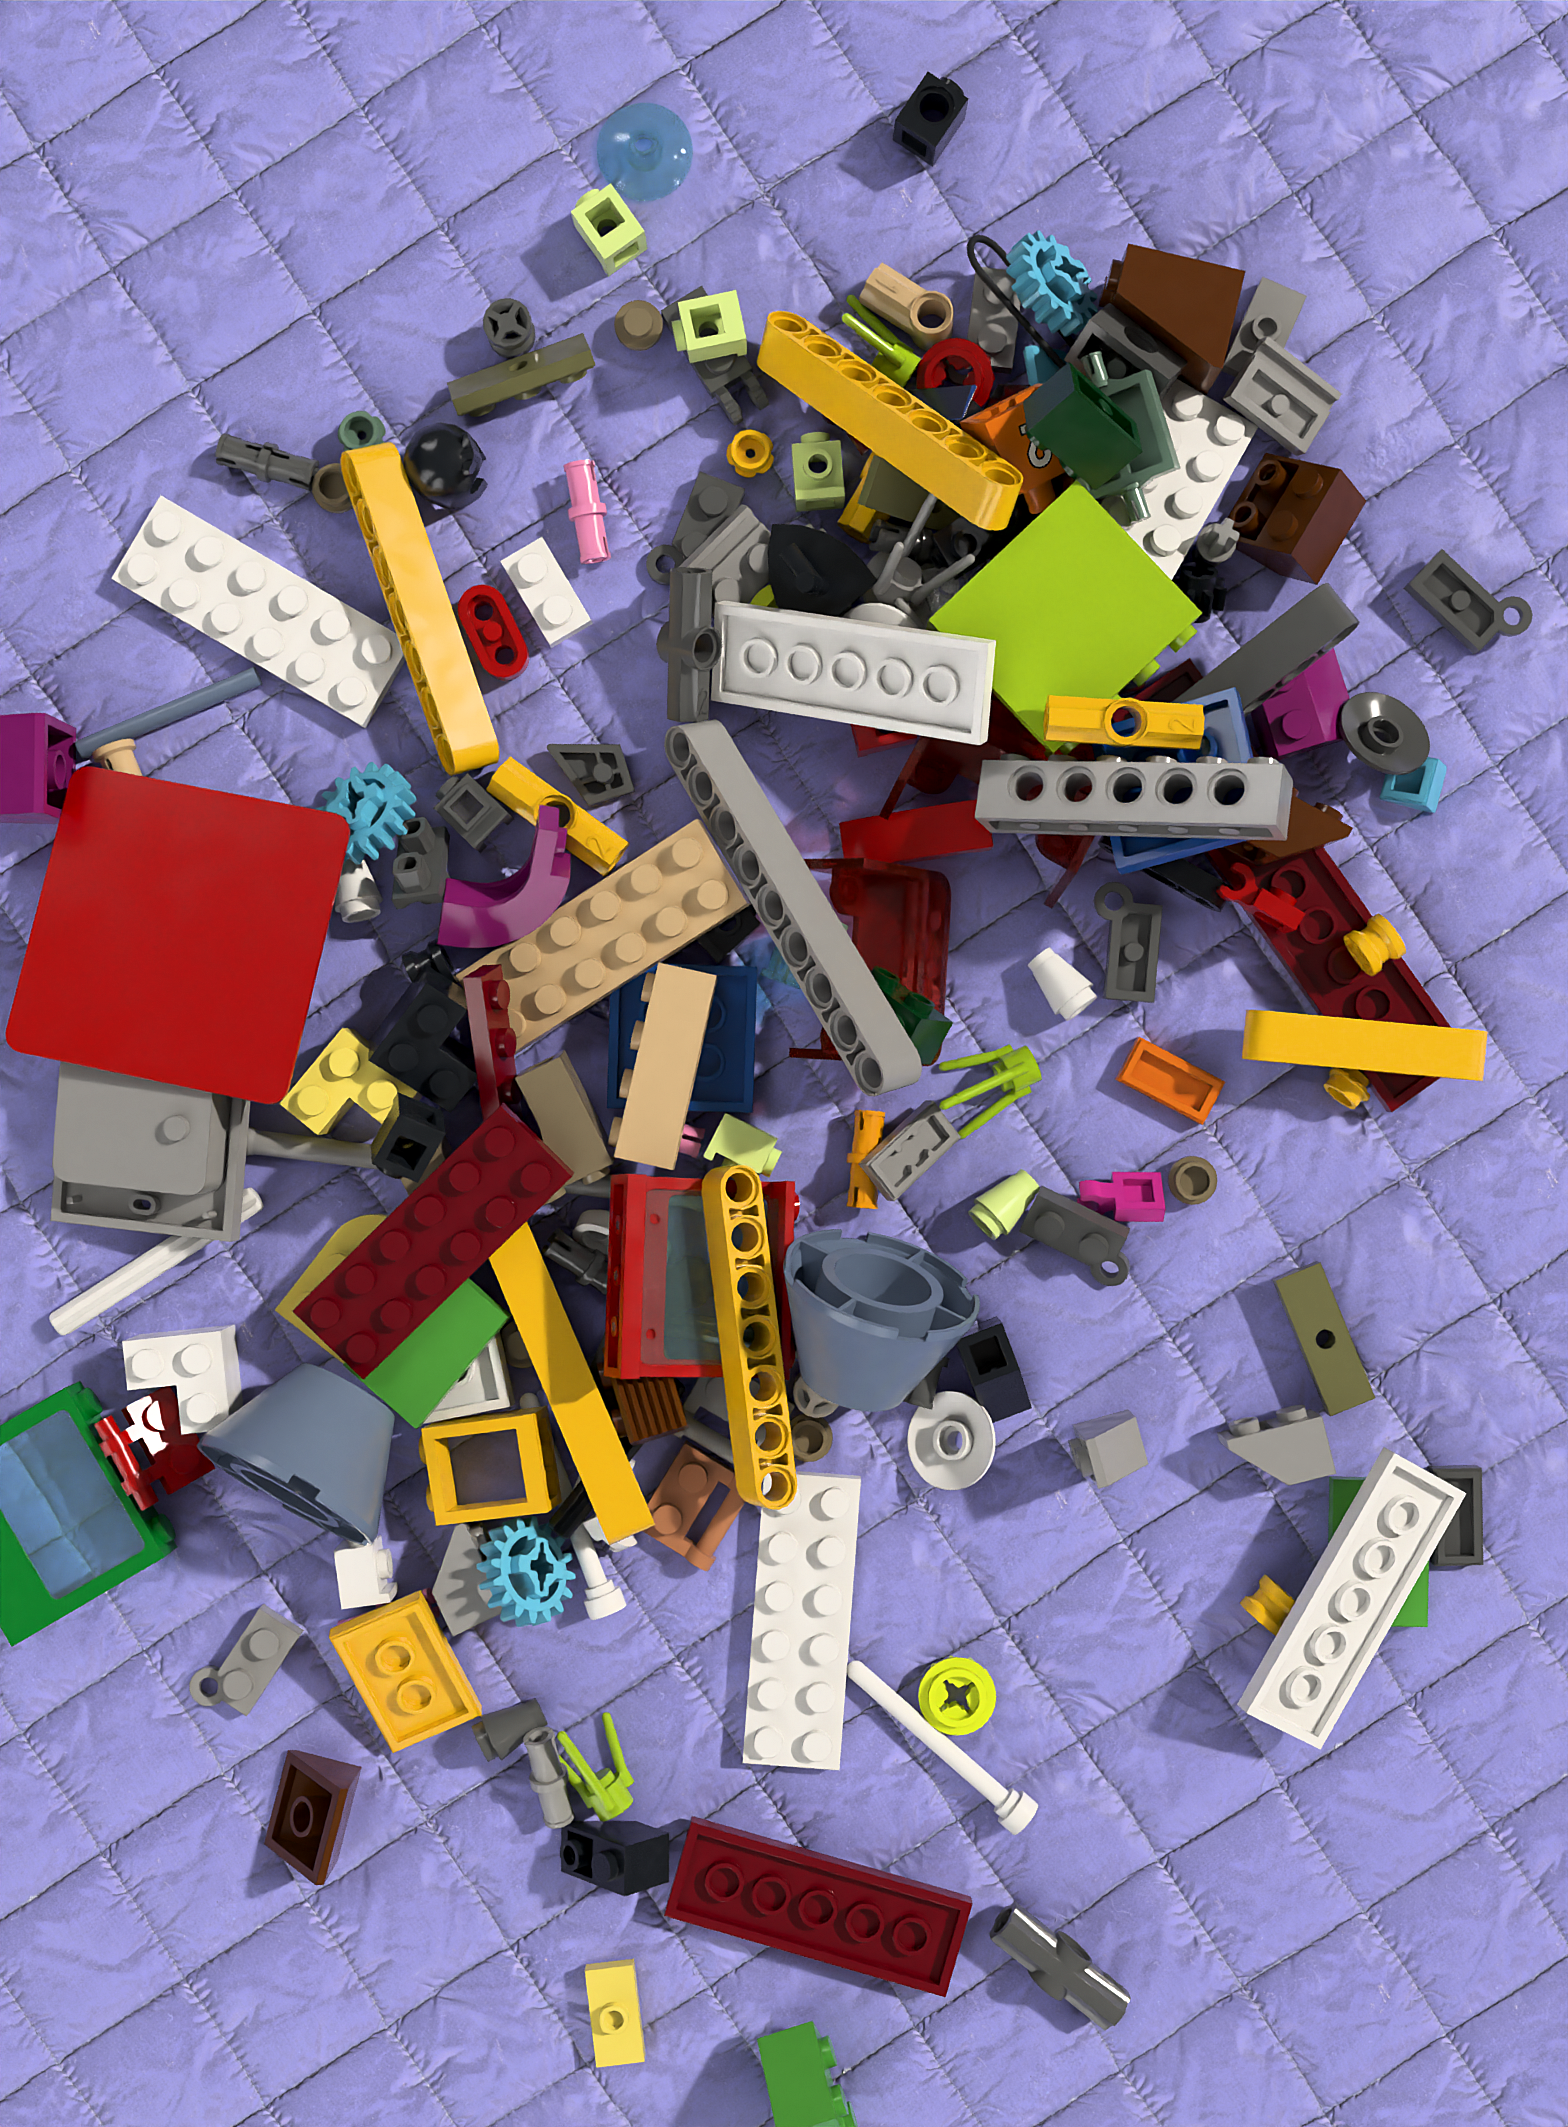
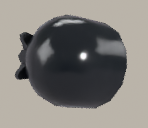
(444, 465)

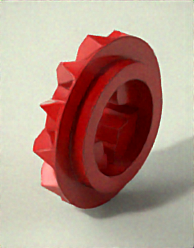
(962, 355)

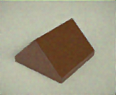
(312, 1813)

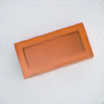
(1170, 1080)

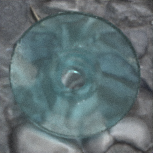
(651, 172)

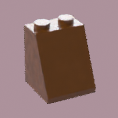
(1180, 303)

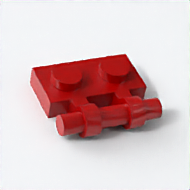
(157, 1428)

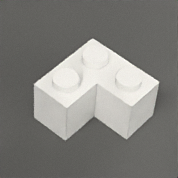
(198, 1362)

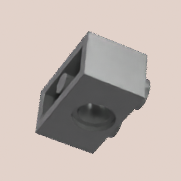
(1126, 349)

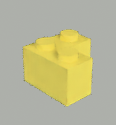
(339, 1080)

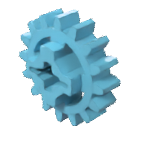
(1051, 283)
(373, 806)
(526, 1571)

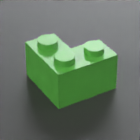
(800, 2079)

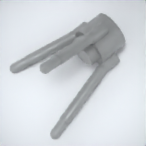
(903, 575)

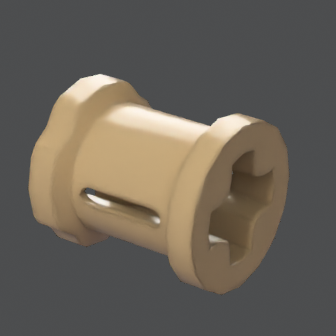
(118, 757)

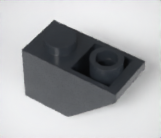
(993, 1370)
(615, 1854)

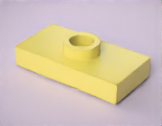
(615, 2013)

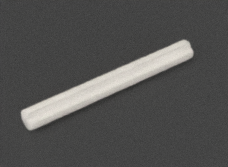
(137, 1274)

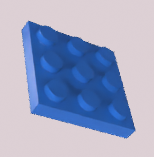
(1224, 738)
(728, 1051)

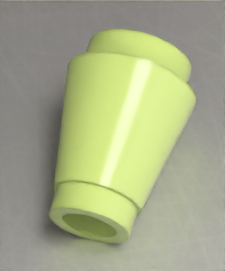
(1004, 1204)

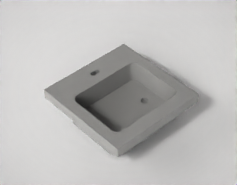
(148, 1141)

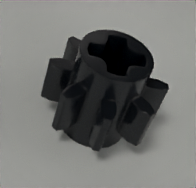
(1202, 587)

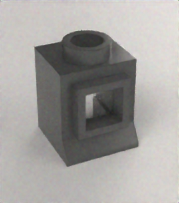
(470, 810)

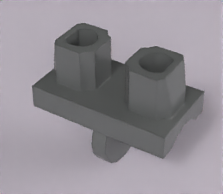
(420, 864)

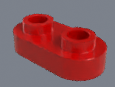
(493, 634)

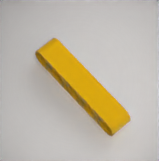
(1364, 1045)

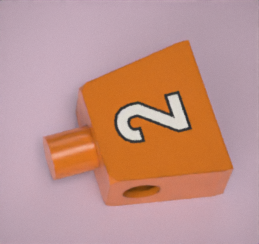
(1003, 432)

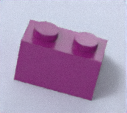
(1303, 711)

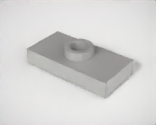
(1268, 314)
(909, 1150)

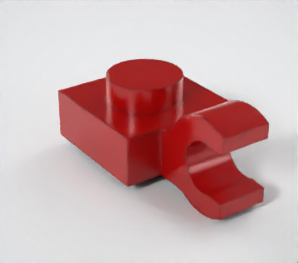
(1270, 906)

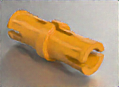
(867, 1136)

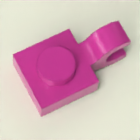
(1129, 1195)

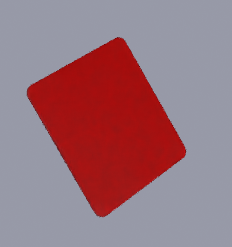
(178, 934)

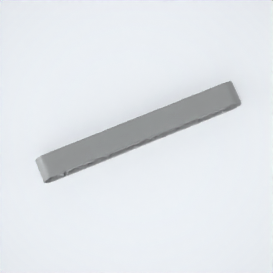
(793, 908)

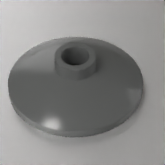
(1384, 733)

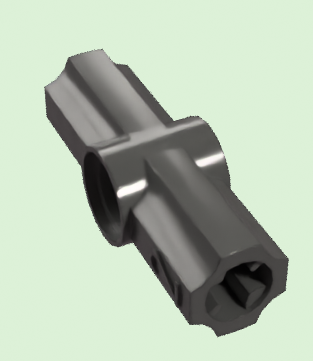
(689, 644)
(1060, 1966)

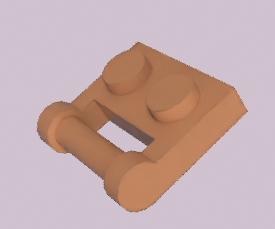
(682, 1497)

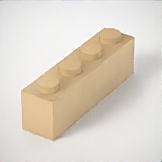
(665, 1065)

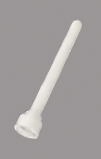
(601, 1594)
(1013, 1808)

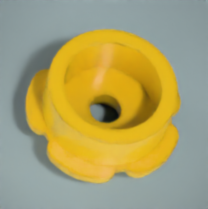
(755, 441)
(1347, 1087)

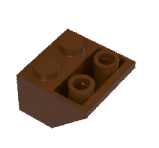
(1295, 516)
(1308, 830)

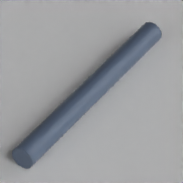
(171, 711)

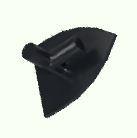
(814, 571)

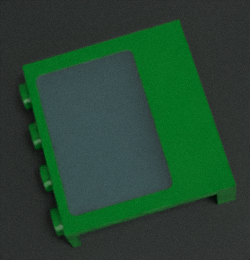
(65, 1515)

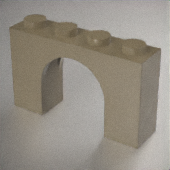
(565, 1122)

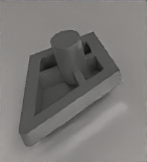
(594, 770)

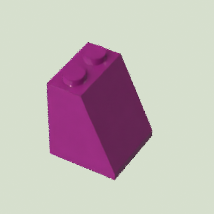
(34, 767)

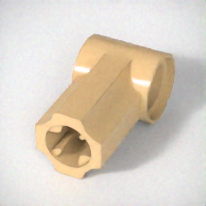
(906, 304)

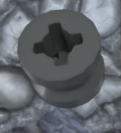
(505, 318)

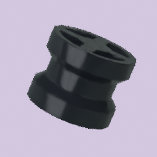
(433, 956)

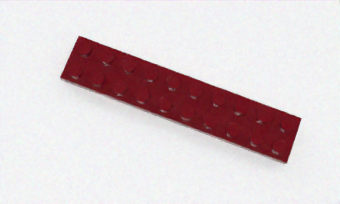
(1316, 950)

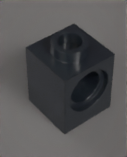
(925, 137)

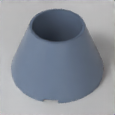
(872, 1315)
(313, 1448)

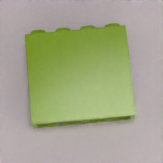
(1070, 611)

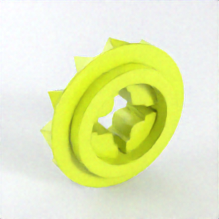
(953, 1717)

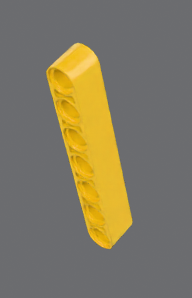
(890, 420)
(419, 608)
(764, 1354)
(570, 1387)

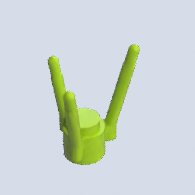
(894, 357)
(1015, 1071)
(603, 1790)

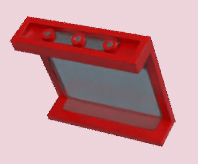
(661, 1277)

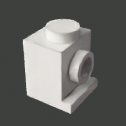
(364, 1574)

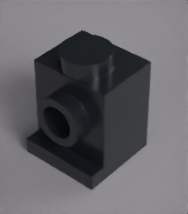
(722, 943)
(410, 1156)

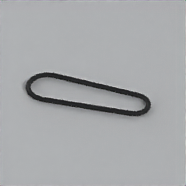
(1005, 301)

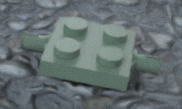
(1141, 402)

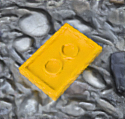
(405, 1671)

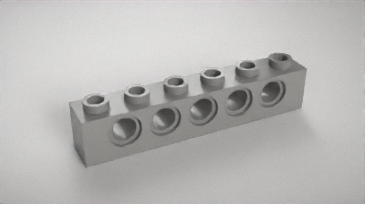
(1256, 816)

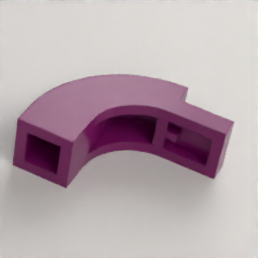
(513, 907)

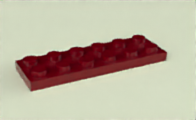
(433, 1241)
(818, 1906)

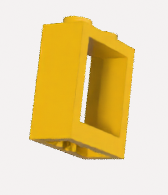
(536, 1458)

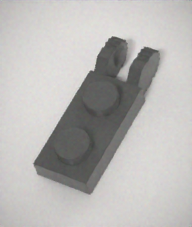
(721, 372)

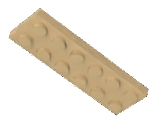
(616, 931)

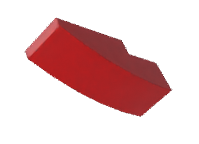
(916, 834)

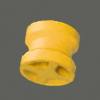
(1374, 944)
(1269, 1604)

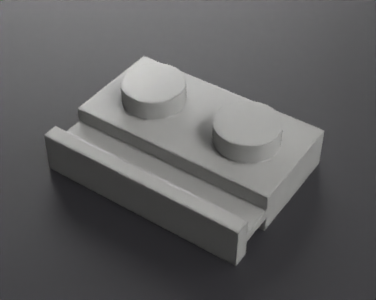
(1282, 396)
(736, 556)

